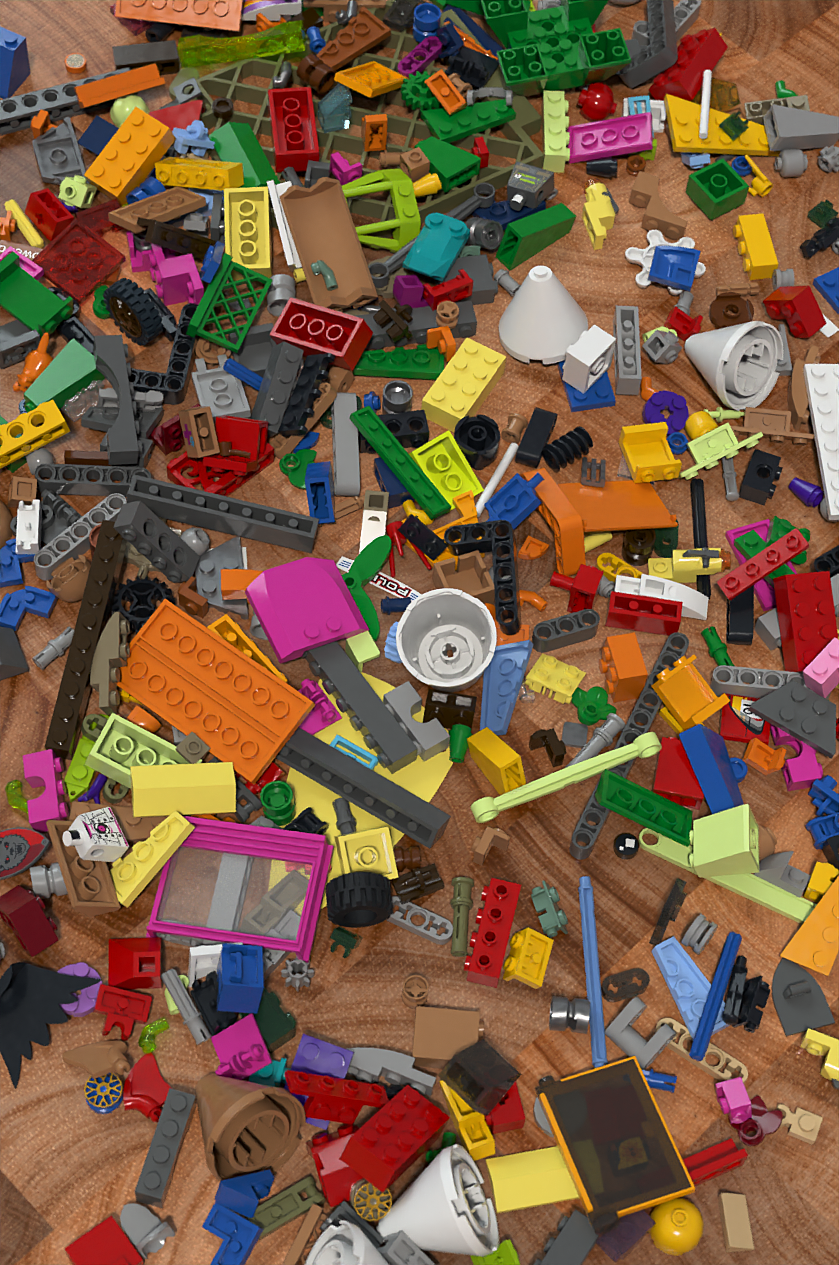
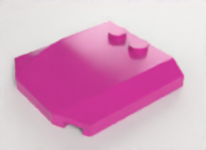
(304, 606)

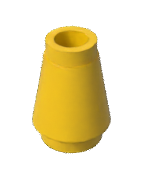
(427, 185)

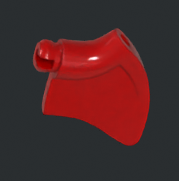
(145, 1088)

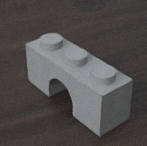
(428, 737)

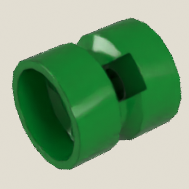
(278, 802)

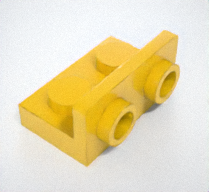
(528, 957)

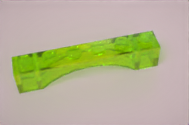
(204, 50)

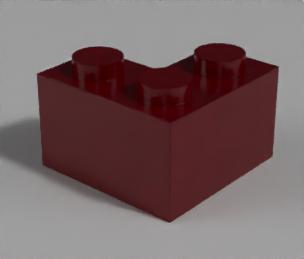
(26, 918)

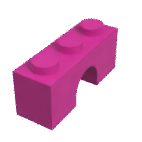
(44, 770)
(799, 771)

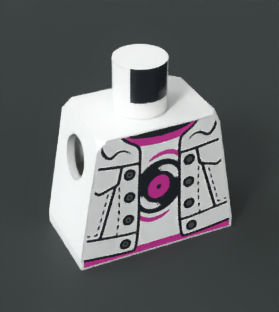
(96, 836)

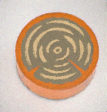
(75, 63)

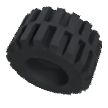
(359, 899)

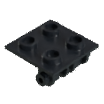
(472, 66)

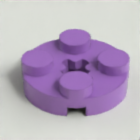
(87, 998)

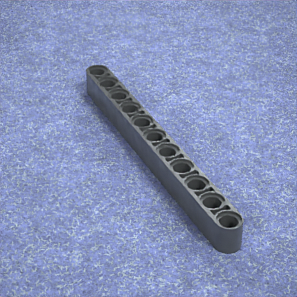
(640, 713)

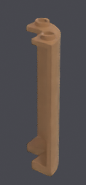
(326, 232)

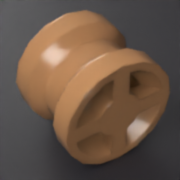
(447, 309)

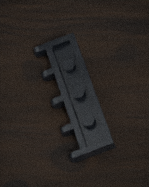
(304, 394)

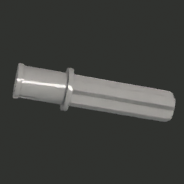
(185, 1006)

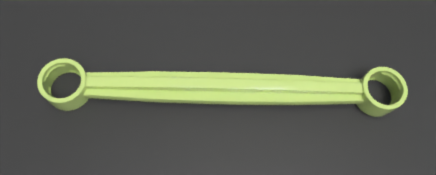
(489, 807)

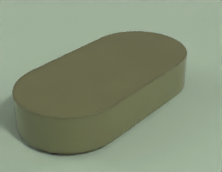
(183, 75)

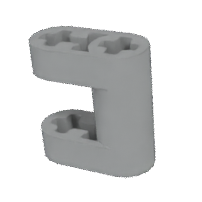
(631, 1042)

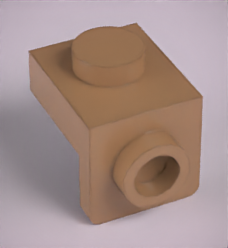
(483, 845)

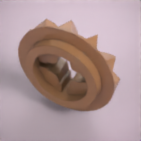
(203, 351)

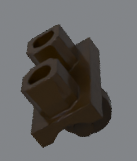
(399, 327)
(417, 883)

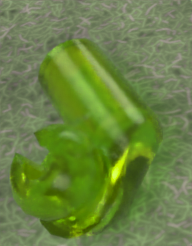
(149, 1033)

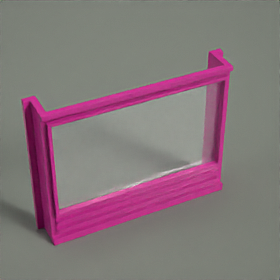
(244, 886)

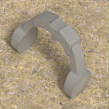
(489, 91)

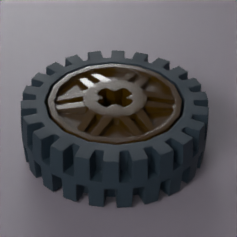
(133, 311)

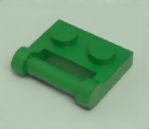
(781, 527)

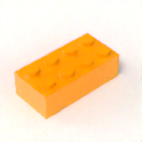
(130, 155)

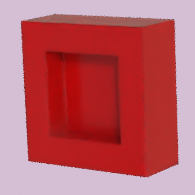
(481, 150)

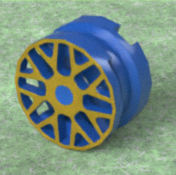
(103, 1093)

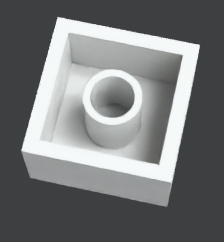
(588, 358)

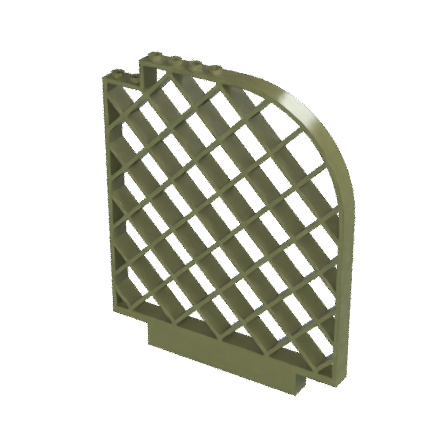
(518, 145)

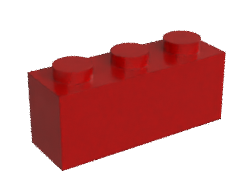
(643, 613)

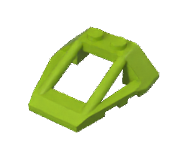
(404, 203)

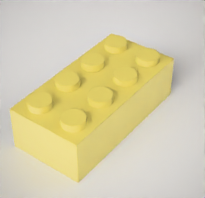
(248, 229)
(463, 384)

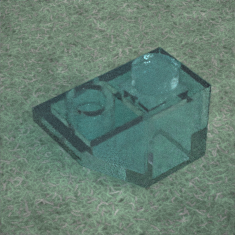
(335, 109)

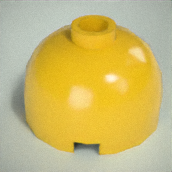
(677, 1226)

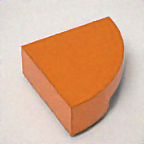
(532, 549)

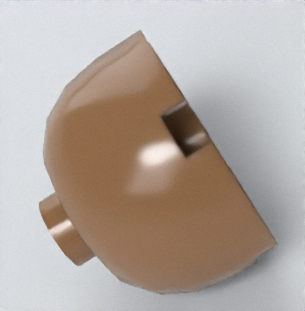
(70, 579)

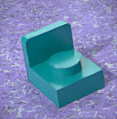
(272, 1074)

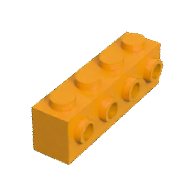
(232, 633)

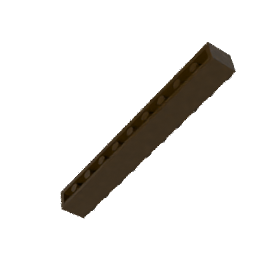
(91, 621)

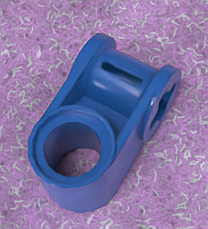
(823, 828)

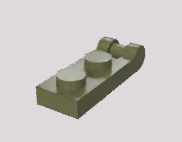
(286, 1207)

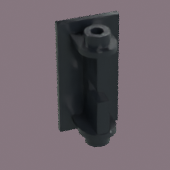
(422, 537)
(754, 994)

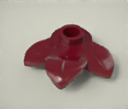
(761, 1122)

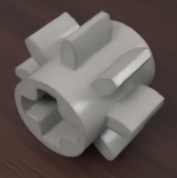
(829, 159)
(297, 980)

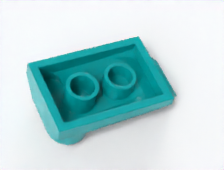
(437, 246)

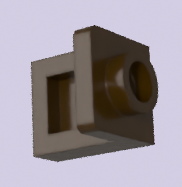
(548, 739)

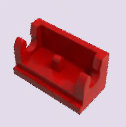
(451, 290)

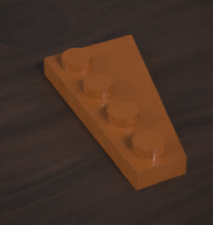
(358, 37)

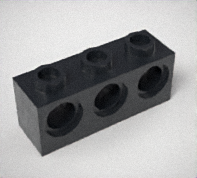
(402, 425)

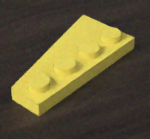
(148, 857)

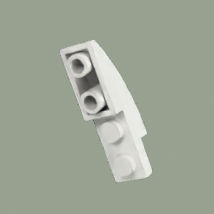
(694, 602)

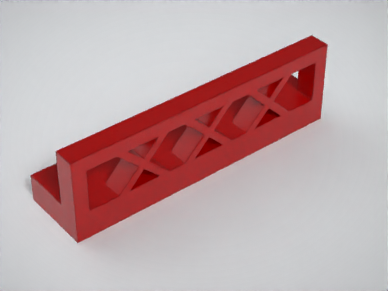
(714, 1161)

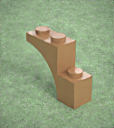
(657, 216)

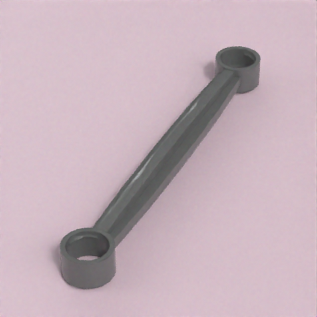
(458, 213)

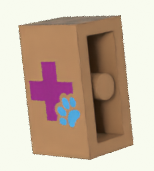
(199, 431)

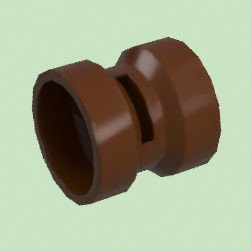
(407, 858)

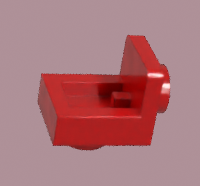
(682, 323)

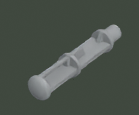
(730, 479)

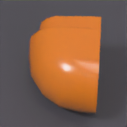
(144, 720)

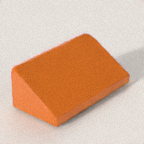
(446, 92)

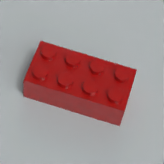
(695, 55)
(292, 128)
(322, 332)
(804, 617)
(394, 1138)

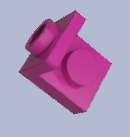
(343, 171)

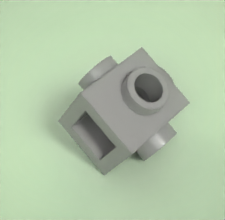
(662, 347)

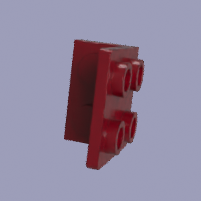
(169, 435)

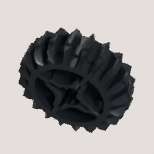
(142, 597)

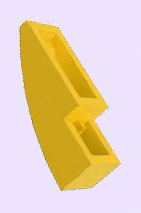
(469, 1125)

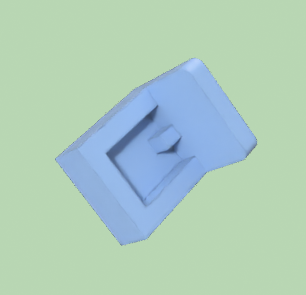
(695, 160)

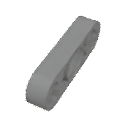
(437, 922)

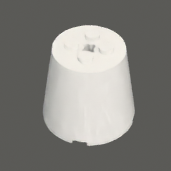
(444, 622)

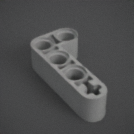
(685, 15)

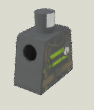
(529, 186)

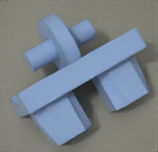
(194, 136)

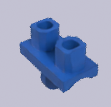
(824, 796)

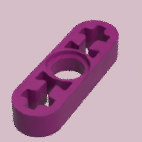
(421, 50)

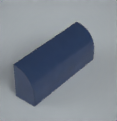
(98, 136)

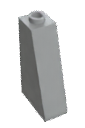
(799, 128)

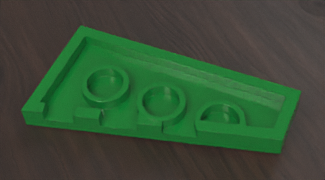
(468, 120)
(401, 363)

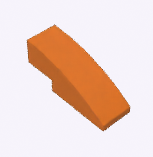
(236, 581)

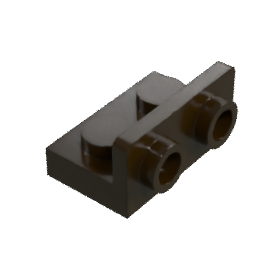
(449, 708)

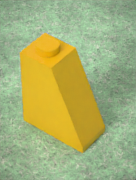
(496, 761)

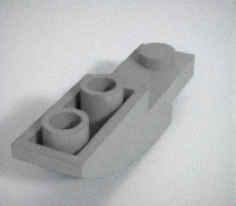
(397, 1068)

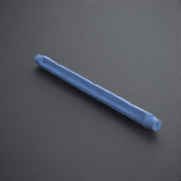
(592, 970)

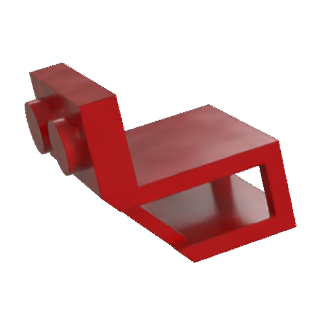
(244, 435)
(334, 1175)

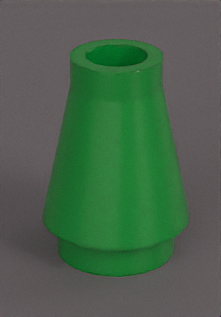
(458, 742)

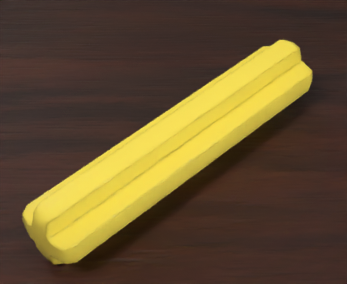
(24, 224)

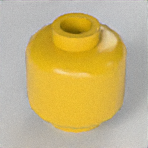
(699, 424)

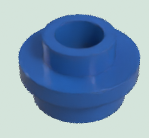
(741, 166)
(372, 401)
(677, 438)

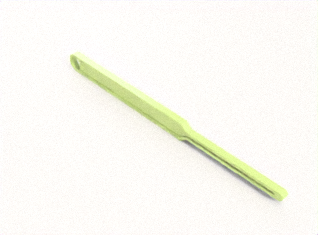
(742, 884)

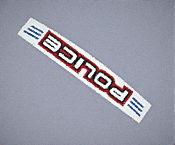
(383, 581)

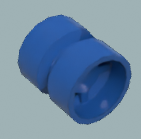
(426, 21)
(148, 188)

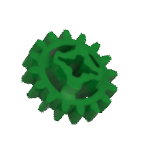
(417, 92)

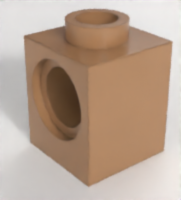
(414, 164)
(21, 490)

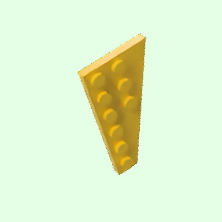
(685, 126)

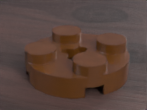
(730, 301)

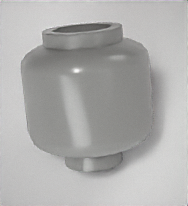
(791, 163)

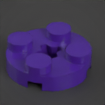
(673, 403)

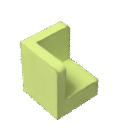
(361, 649)

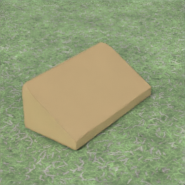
(735, 1222)

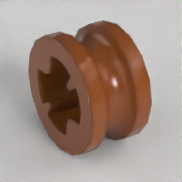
(635, 160)

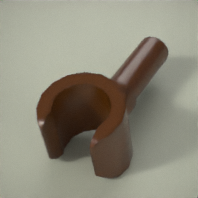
(225, 450)

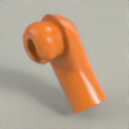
(646, 388)
(533, 598)

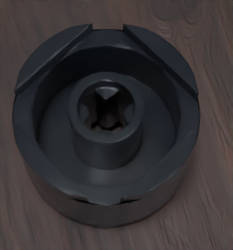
(478, 440)

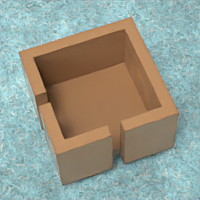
(469, 576)

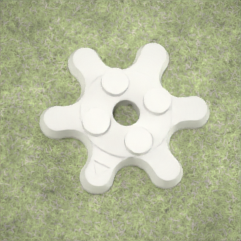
(644, 258)

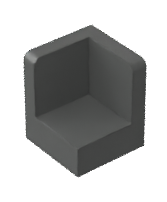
(315, 171)

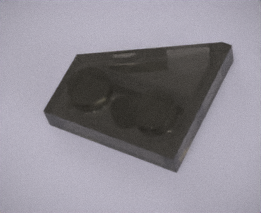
(401, 14)
(670, 911)

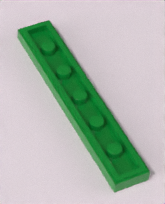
(400, 462)

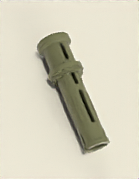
(461, 905)

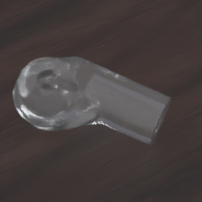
(526, 696)

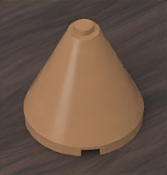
(246, 1126)

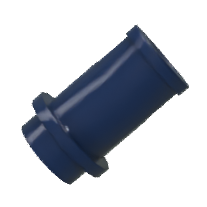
(394, 605)

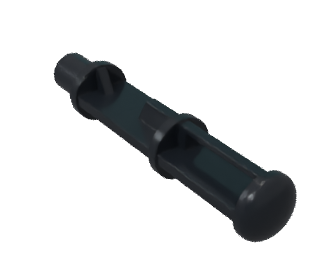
(735, 991)

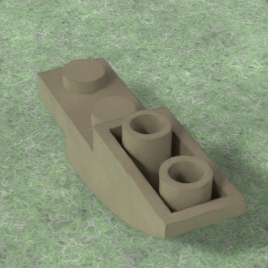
(109, 655)

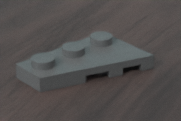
(104, 418)

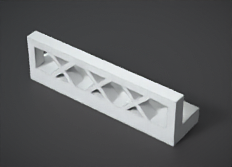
(287, 241)

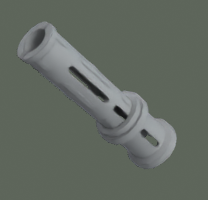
(602, 737)

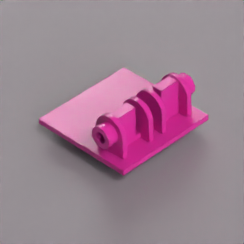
(323, 712)
(241, 1049)

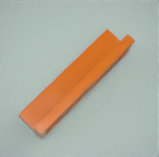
(118, 85)

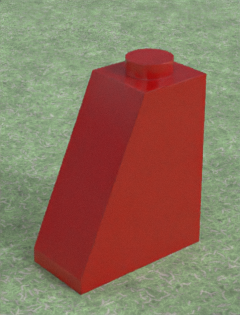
(180, 115)
(675, 776)

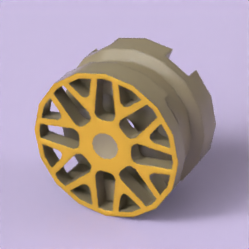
(369, 1201)

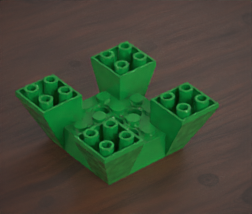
(554, 45)

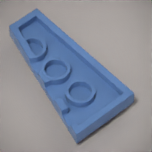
(502, 685)

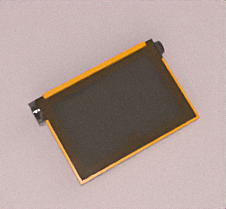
(613, 1142)

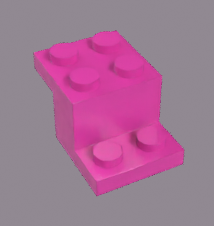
(175, 277)

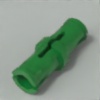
(716, 648)

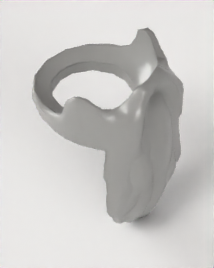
(144, 1228)

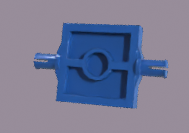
(514, 500)

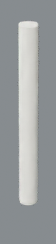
(705, 104)
(496, 477)

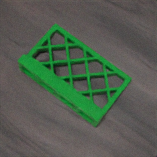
(211, 297)

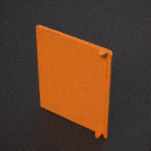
(618, 506)

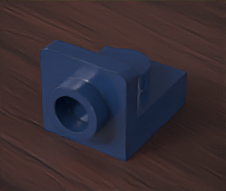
(450, 39)

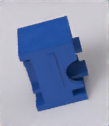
(240, 978)

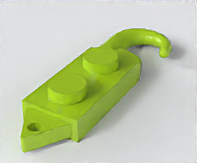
(80, 775)

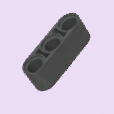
(573, 623)

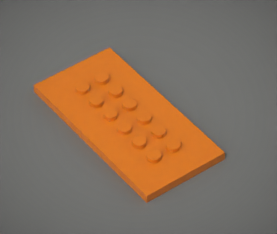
(212, 690)

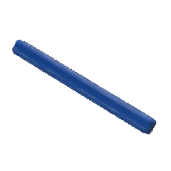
(715, 997)

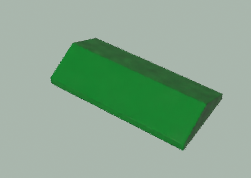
(239, 144)
(644, 807)

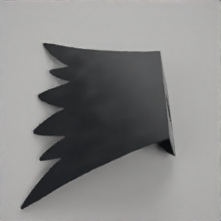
(27, 1003)

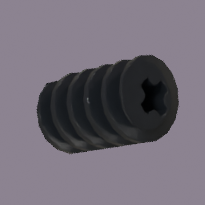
(567, 448)

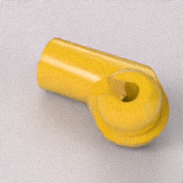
(410, 508)

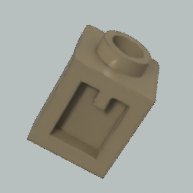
(192, 749)

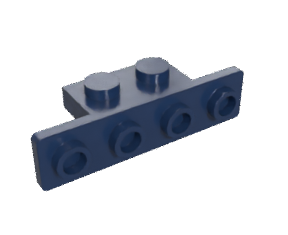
(484, 39)

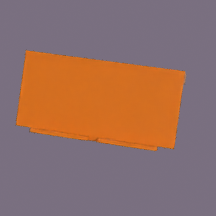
(196, 13)

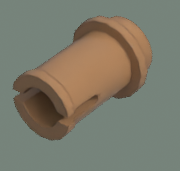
(389, 158)

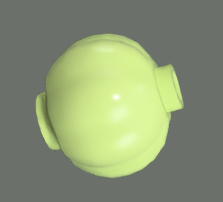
(124, 106)

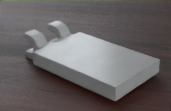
(220, 390)

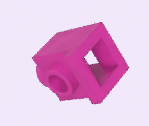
(734, 1100)

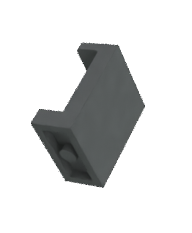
(255, 348)

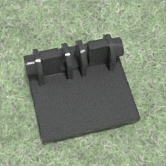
(63, 515)

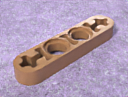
(285, 444)

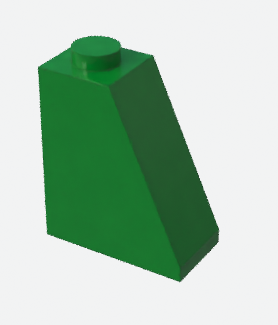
(449, 162)

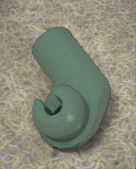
(328, 275)

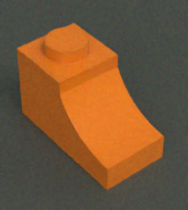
(374, 132)

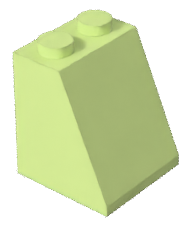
(725, 843)

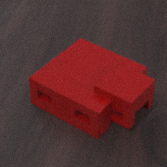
(103, 1246)

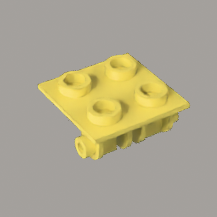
(556, 677)

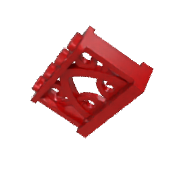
(225, 485)

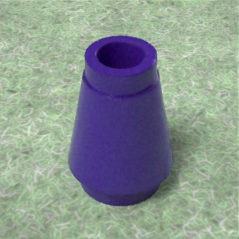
(806, 492)

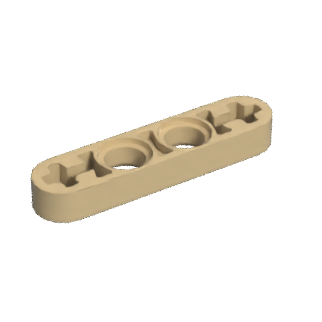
(733, 1064)

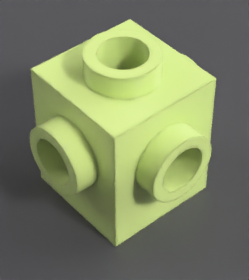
(77, 192)

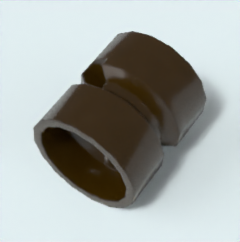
(638, 546)

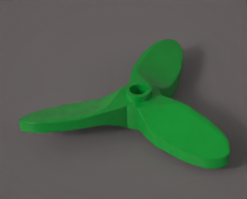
(361, 572)

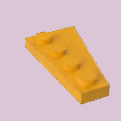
(818, 938)

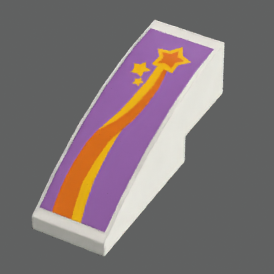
(270, 8)

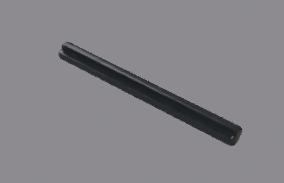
(700, 529)

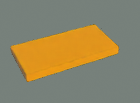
(370, 79)

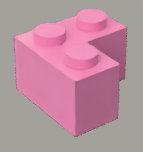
(823, 671)

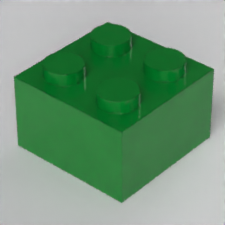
(717, 189)

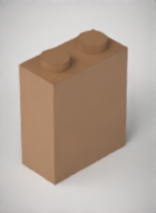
(442, 1034)

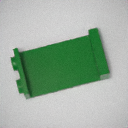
(29, 299)

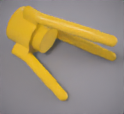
(760, 183)

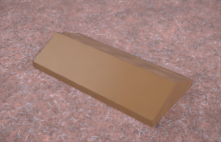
(85, 880)

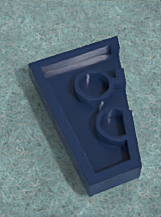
(504, 213)

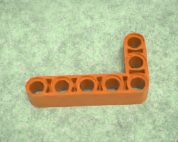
(564, 522)

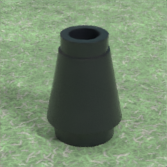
(603, 167)

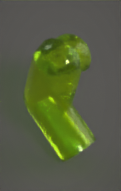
(14, 795)

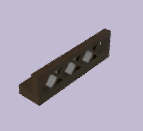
(175, 238)

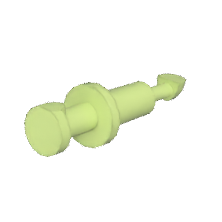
(721, 414)

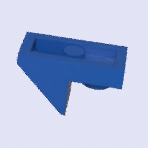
(243, 1192)

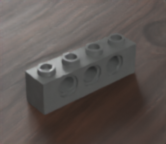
(156, 541)

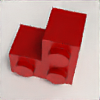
(798, 308)

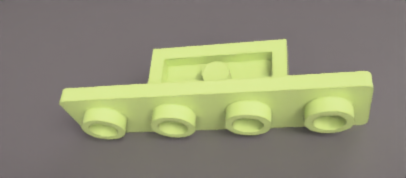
(714, 445)

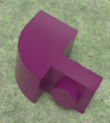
(409, 290)

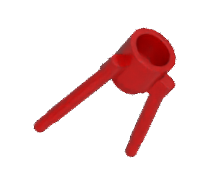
(397, 540)

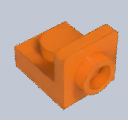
(7, 226)
(443, 339)

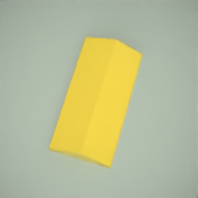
(183, 788)
(529, 1179)

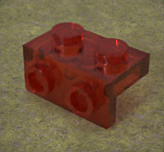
(97, 218)

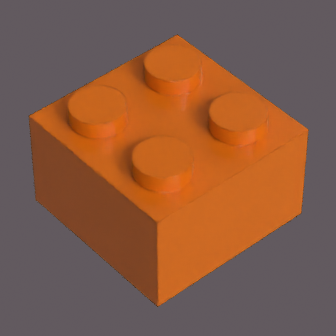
(623, 667)

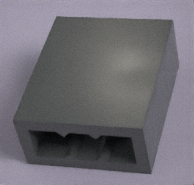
(481, 273)

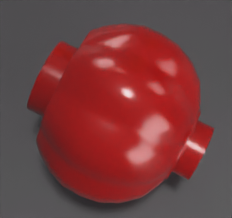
(596, 102)

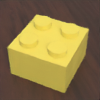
(367, 852)

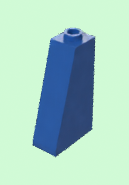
(712, 768)

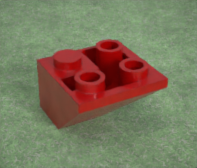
(135, 963)

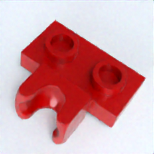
(121, 1009)

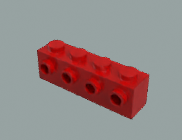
(493, 932)

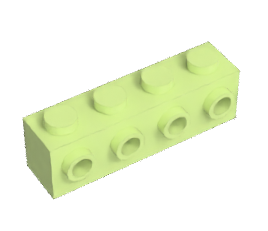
(554, 131)

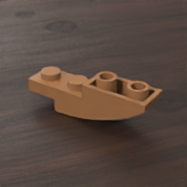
(797, 393)

